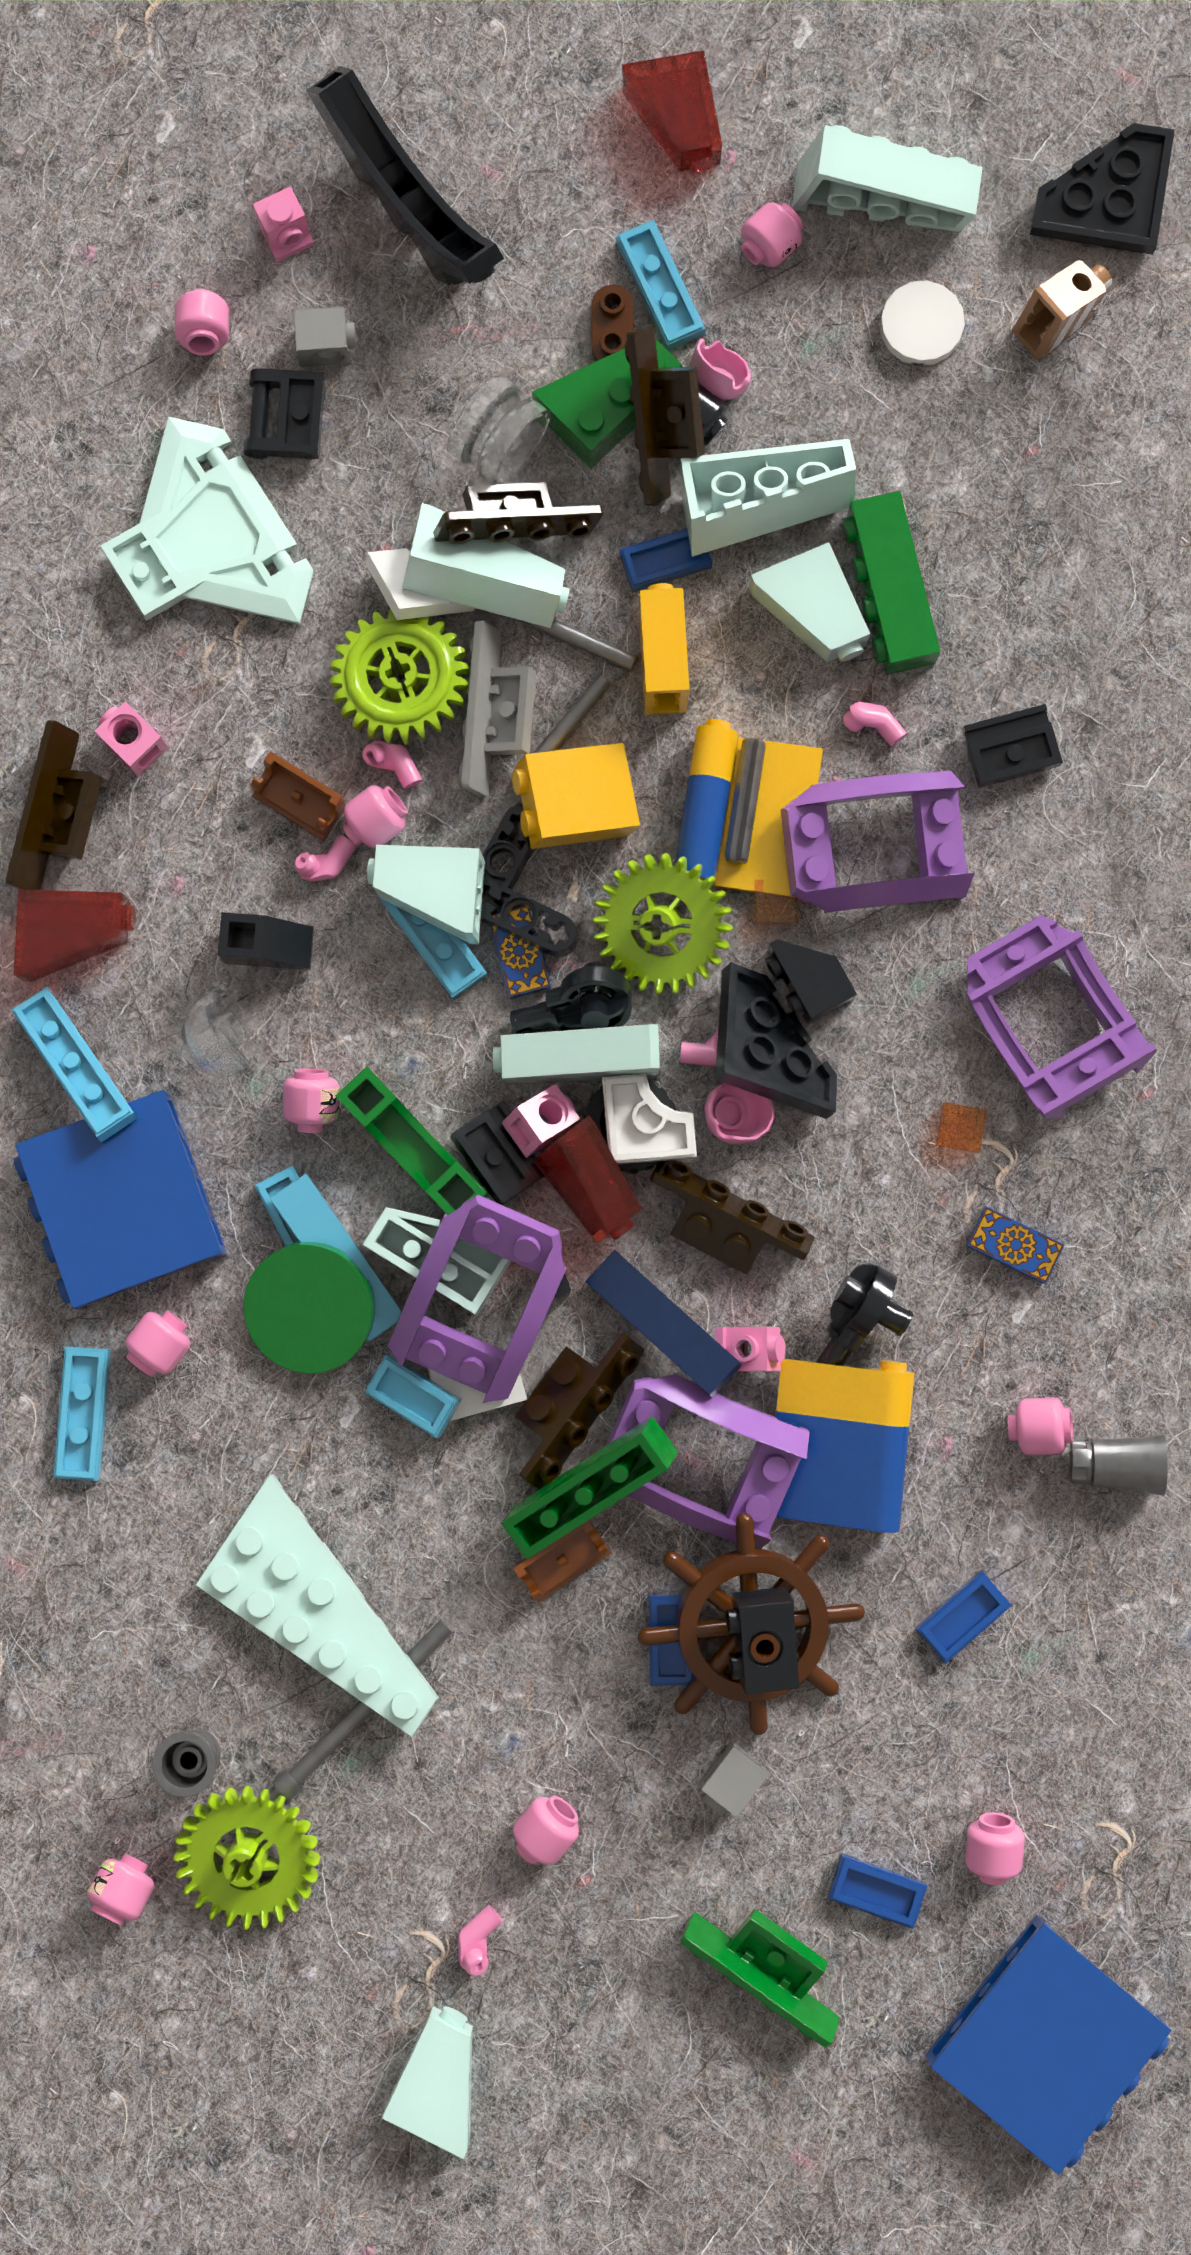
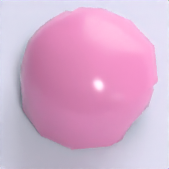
(720, 370)
(737, 1114)

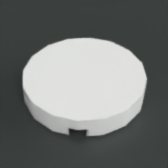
(922, 323)

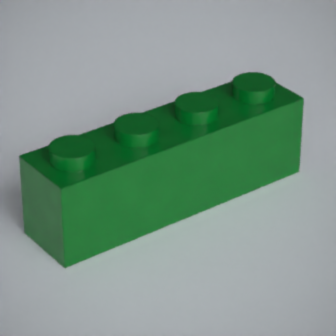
(891, 582)
(590, 1487)

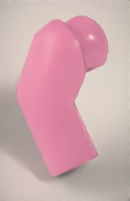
(393, 758)
(700, 1054)
(472, 1941)

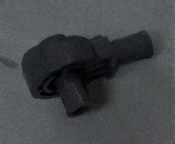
(569, 1010)
(856, 1310)

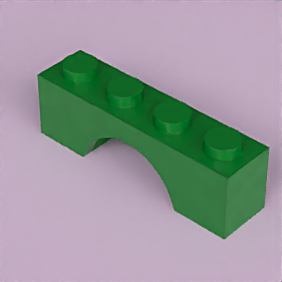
(408, 1142)

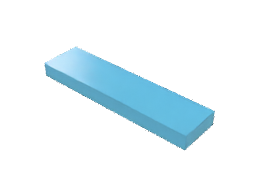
(74, 1064)
(316, 1222)

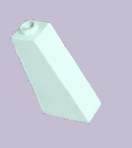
(484, 574)
(578, 1054)

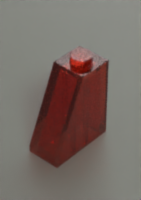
(677, 107)
(67, 928)
(590, 1181)

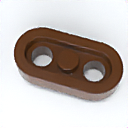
(610, 323)

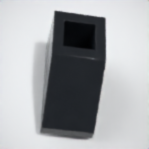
(264, 941)
(812, 977)

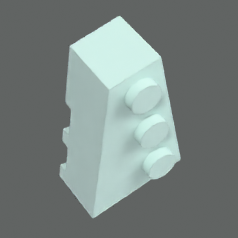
(405, 1242)

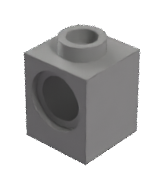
(324, 336)
(732, 1780)

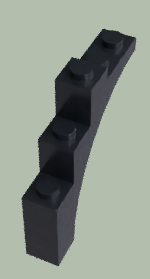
(443, 238)

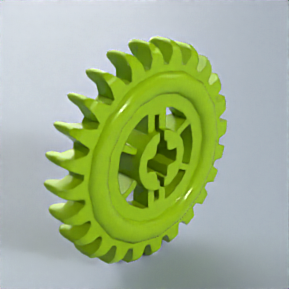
(410, 712)
(621, 923)
(239, 1888)

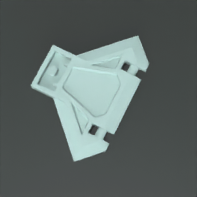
(208, 535)

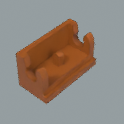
(298, 796)
(562, 1561)

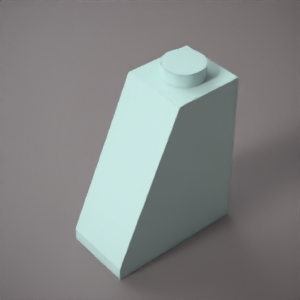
(814, 603)
(432, 884)
(435, 2083)

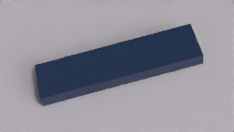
(663, 1323)

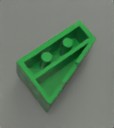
(594, 406)

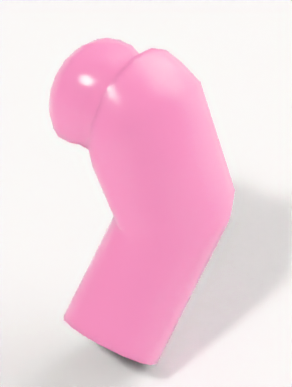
(874, 716)
(328, 865)

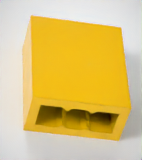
(663, 650)
(575, 795)

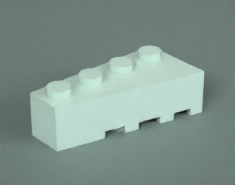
(886, 181)
(763, 490)

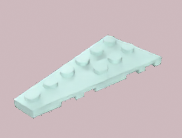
(300, 1596)

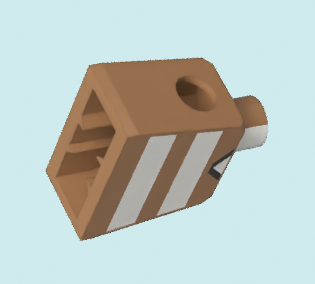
(1070, 297)

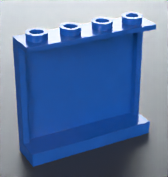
(119, 1205)
(1048, 2046)

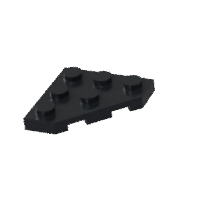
(1110, 193)
(767, 1048)

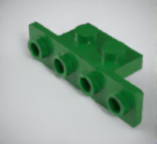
(769, 1967)

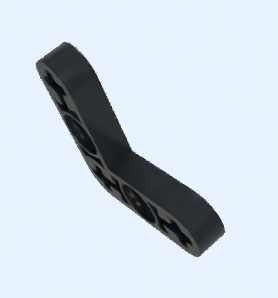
(501, 885)

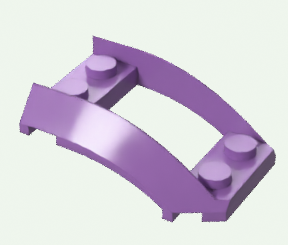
(937, 836)
(1084, 1068)
(454, 1352)
(764, 1477)

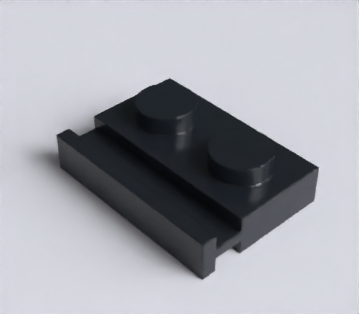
(1012, 746)
(496, 1155)

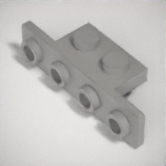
(496, 711)

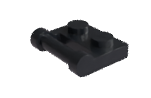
(298, 414)

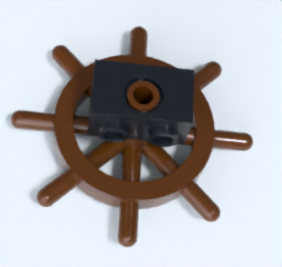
(759, 1624)

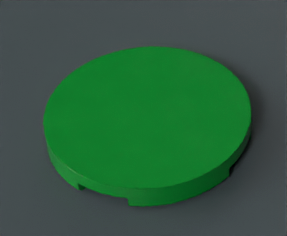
(309, 1307)

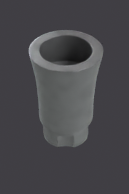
(1121, 1463)
(174, 1769)

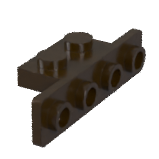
(665, 413)
(514, 512)
(55, 809)
(725, 1223)
(569, 1403)

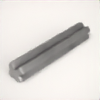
(745, 800)

